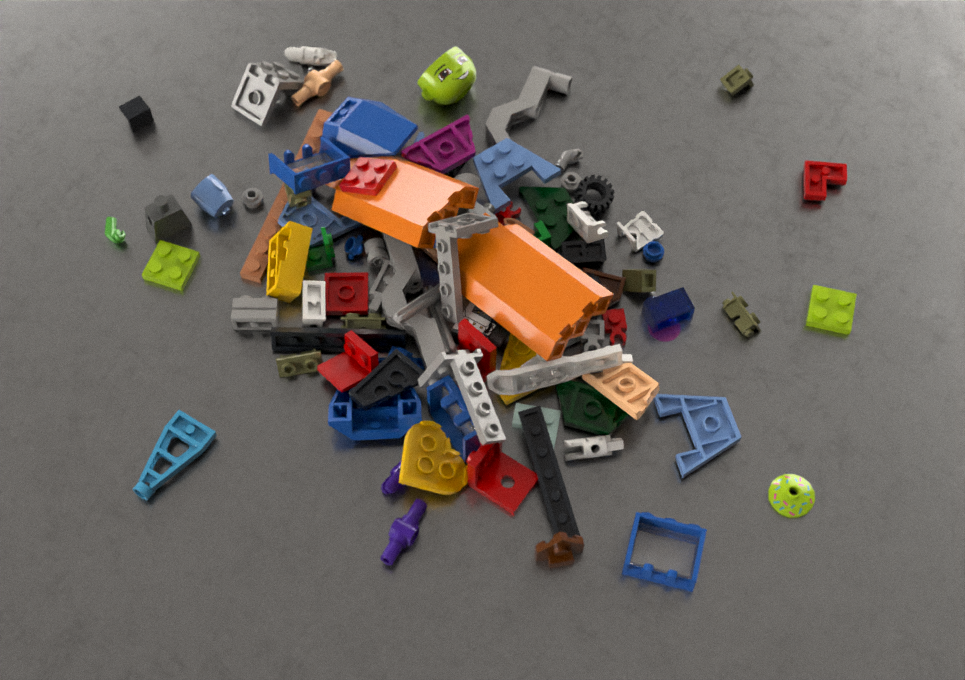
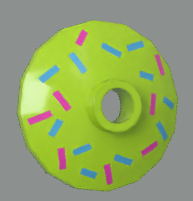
(787, 504)

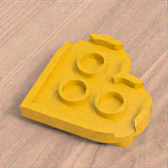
(430, 461)

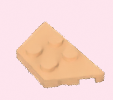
(625, 387)

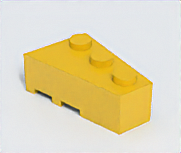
(287, 261)

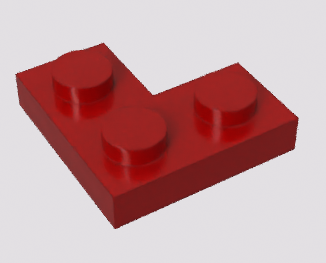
(819, 174)

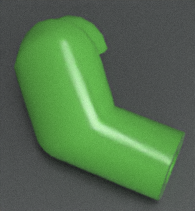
(111, 231)

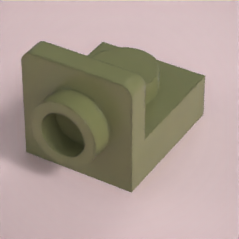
(737, 79)
(298, 200)

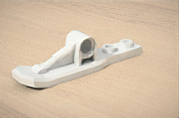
(542, 373)

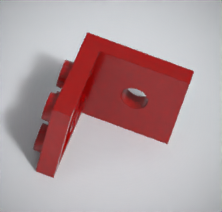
(473, 339)
(490, 467)

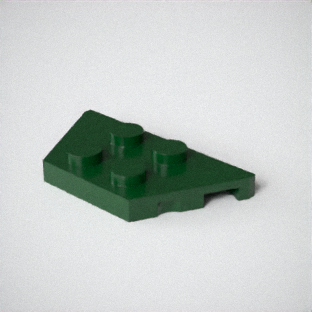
(551, 207)
(588, 408)

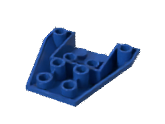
(367, 129)

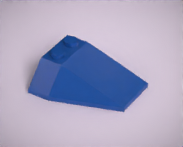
(383, 421)

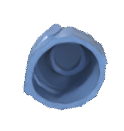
(212, 196)

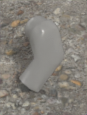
(569, 157)

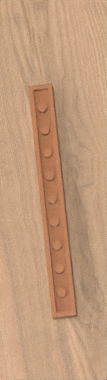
(257, 260)

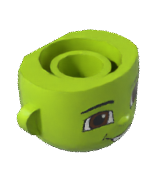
(448, 78)

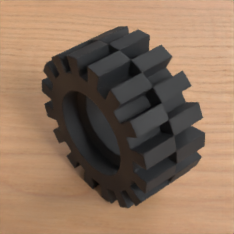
(598, 185)

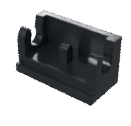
(583, 252)

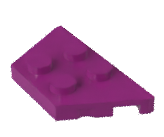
(444, 148)

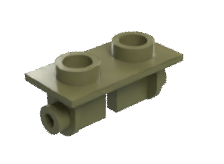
(737, 307)
(373, 321)
(294, 365)

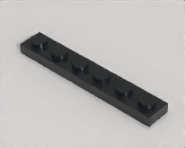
(333, 339)
(548, 472)

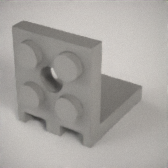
(267, 81)

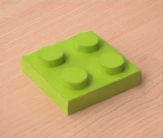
(171, 265)
(831, 309)

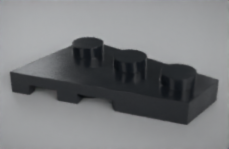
(387, 380)

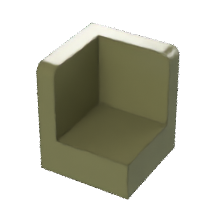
(639, 280)

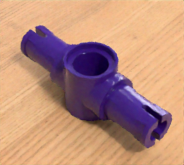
(403, 532)

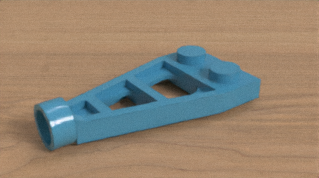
(187, 430)

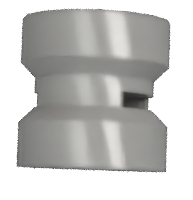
(376, 252)

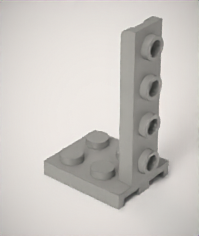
(446, 233)
(466, 375)

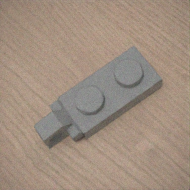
(381, 282)

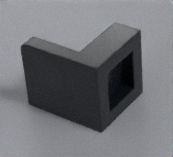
(136, 113)

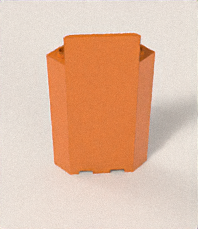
(407, 202)
(529, 288)

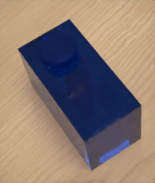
(667, 309)

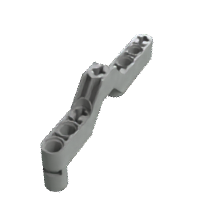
(523, 108)
(393, 298)

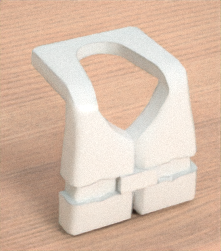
(642, 228)

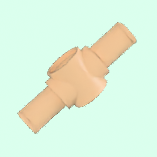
(317, 83)

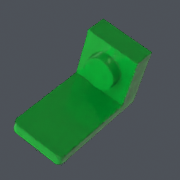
(321, 256)

